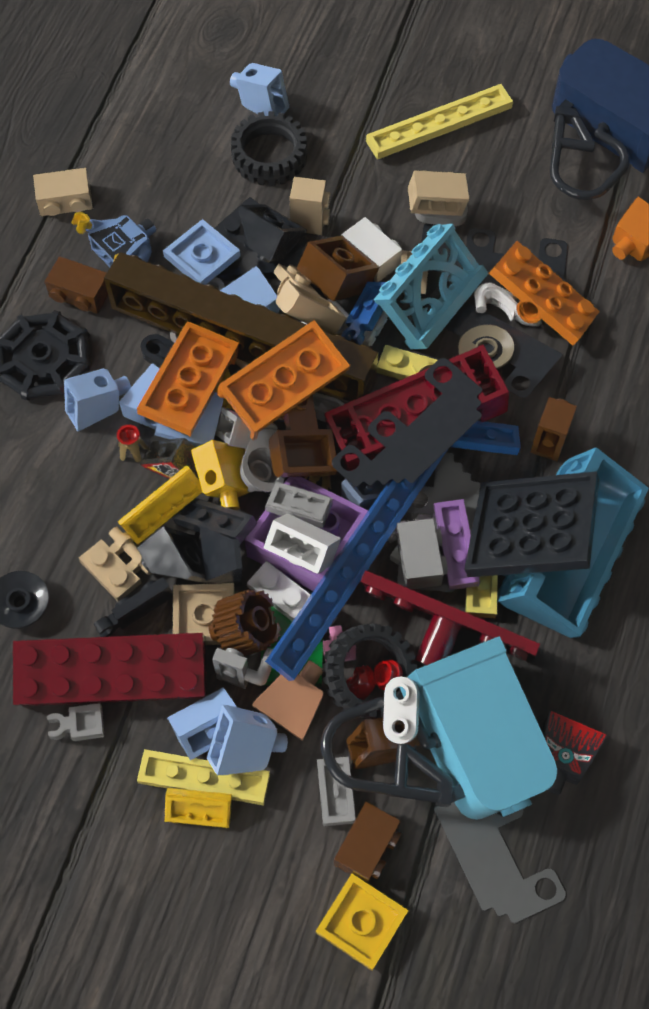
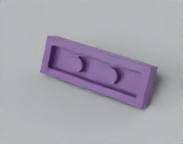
(456, 535)

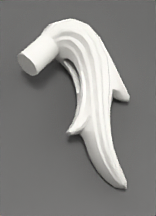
(493, 294)

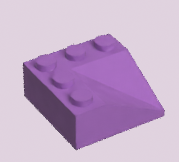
(341, 522)

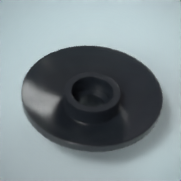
(22, 586)

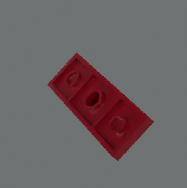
(445, 622)

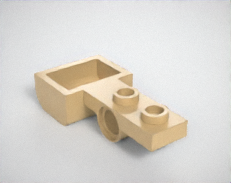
(302, 302)

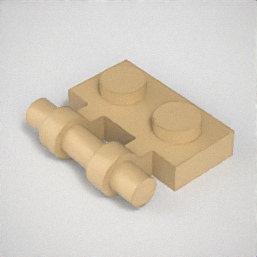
(110, 569)

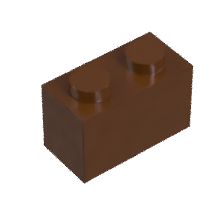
(77, 285)
(553, 428)
(367, 843)

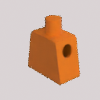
(633, 232)

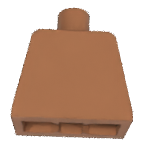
(293, 702)

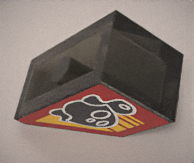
(169, 457)

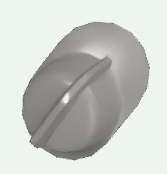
(256, 464)

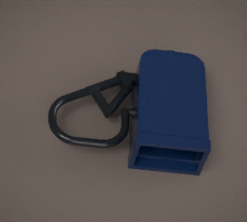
(607, 102)

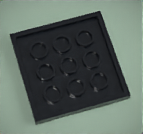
(533, 525)

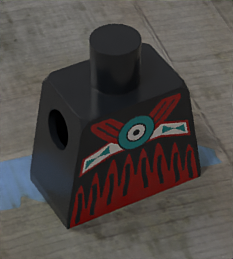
(572, 748)

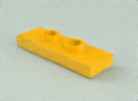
(161, 505)

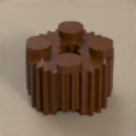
(245, 622)

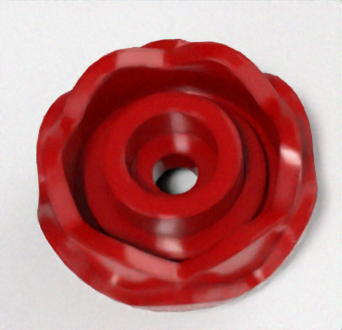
(362, 682)

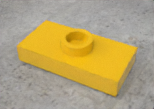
(198, 807)

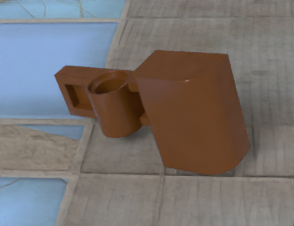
(302, 447)

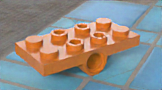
(543, 294)

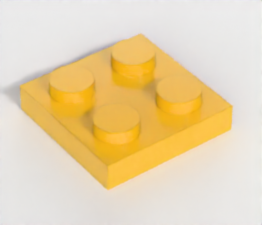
(361, 921)

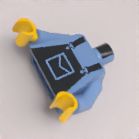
(116, 236)

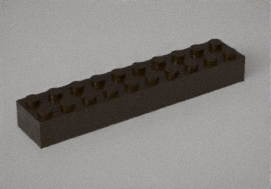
(173, 299)

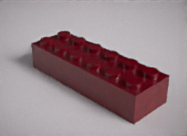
(109, 669)

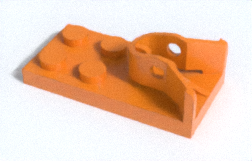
(283, 377)
(188, 378)

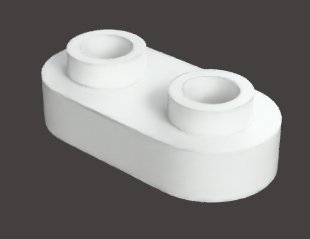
(405, 710)

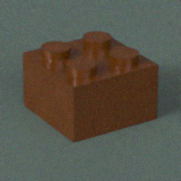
(337, 267)

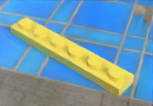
(439, 121)

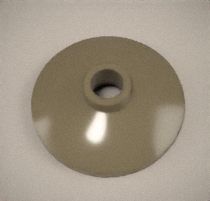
(492, 331)

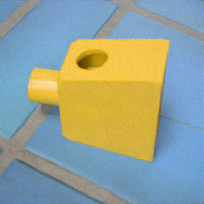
(220, 472)

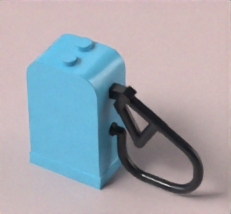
(477, 731)

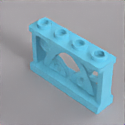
(409, 278)

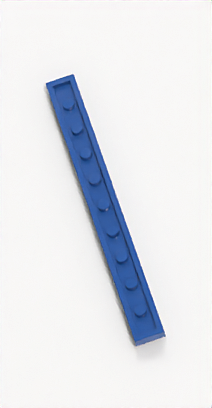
(344, 575)

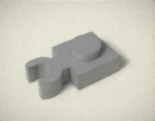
(83, 723)

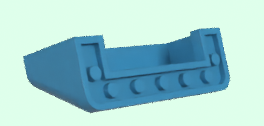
(567, 597)

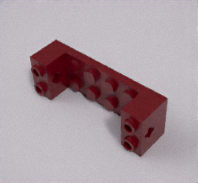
(409, 399)

